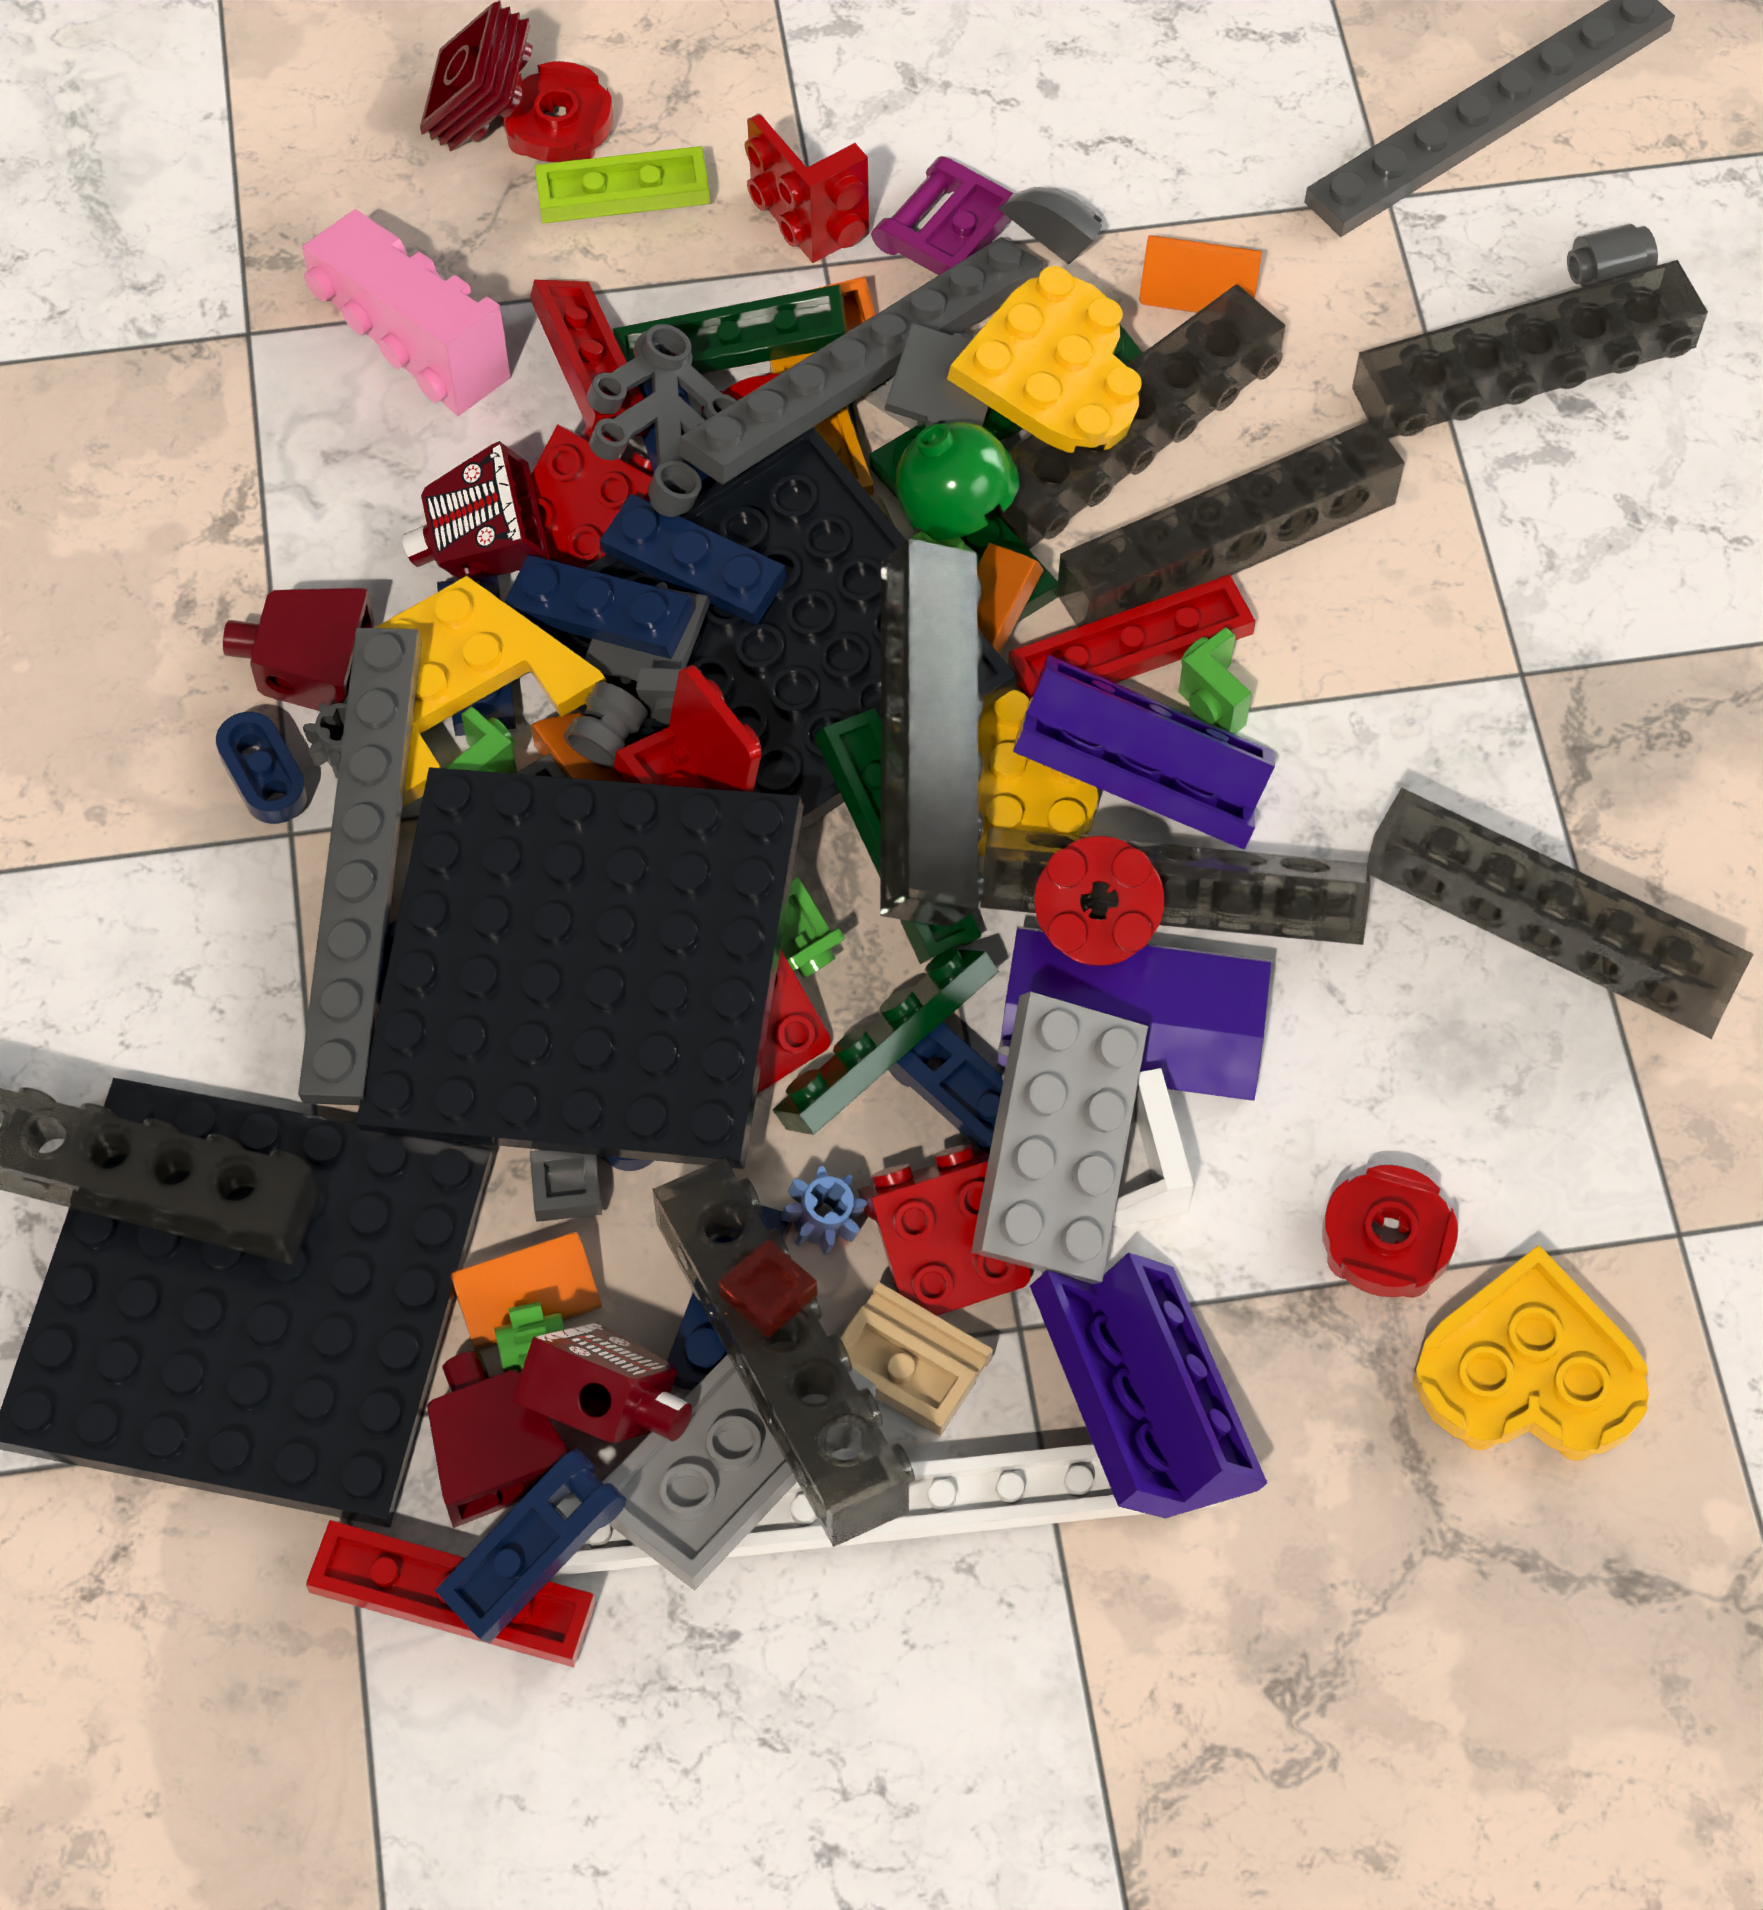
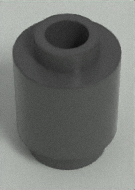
(1611, 254)

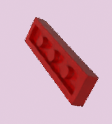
(580, 341)
(1140, 636)
(402, 1582)

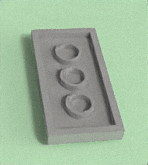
(1060, 1138)
(711, 1485)

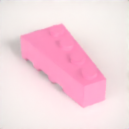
(410, 311)

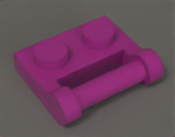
(957, 229)

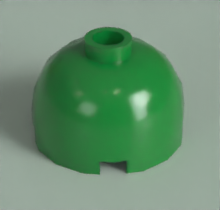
(954, 479)

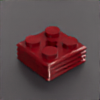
(477, 77)

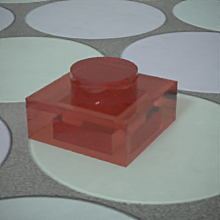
(768, 1288)

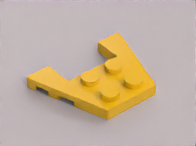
(472, 650)

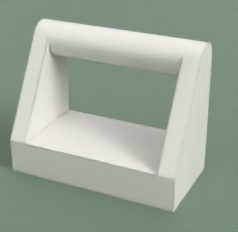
(1165, 1155)

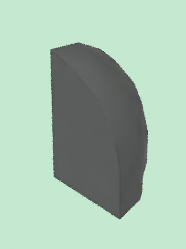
(1054, 220)

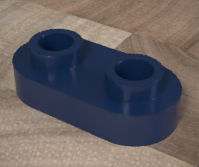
(265, 770)

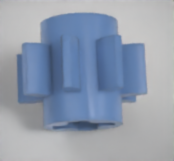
(824, 1229)

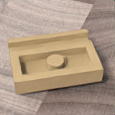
(914, 1358)

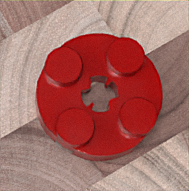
(562, 137)
(1072, 874)
(1383, 1267)

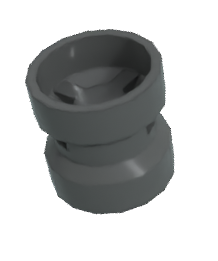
(605, 724)

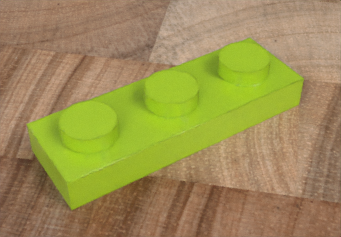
(622, 184)

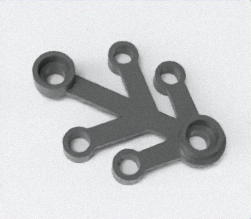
(667, 359)

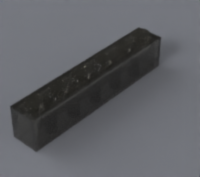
(930, 734)

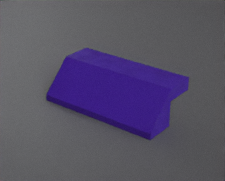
(1144, 752)
(1198, 1007)
(1148, 1388)

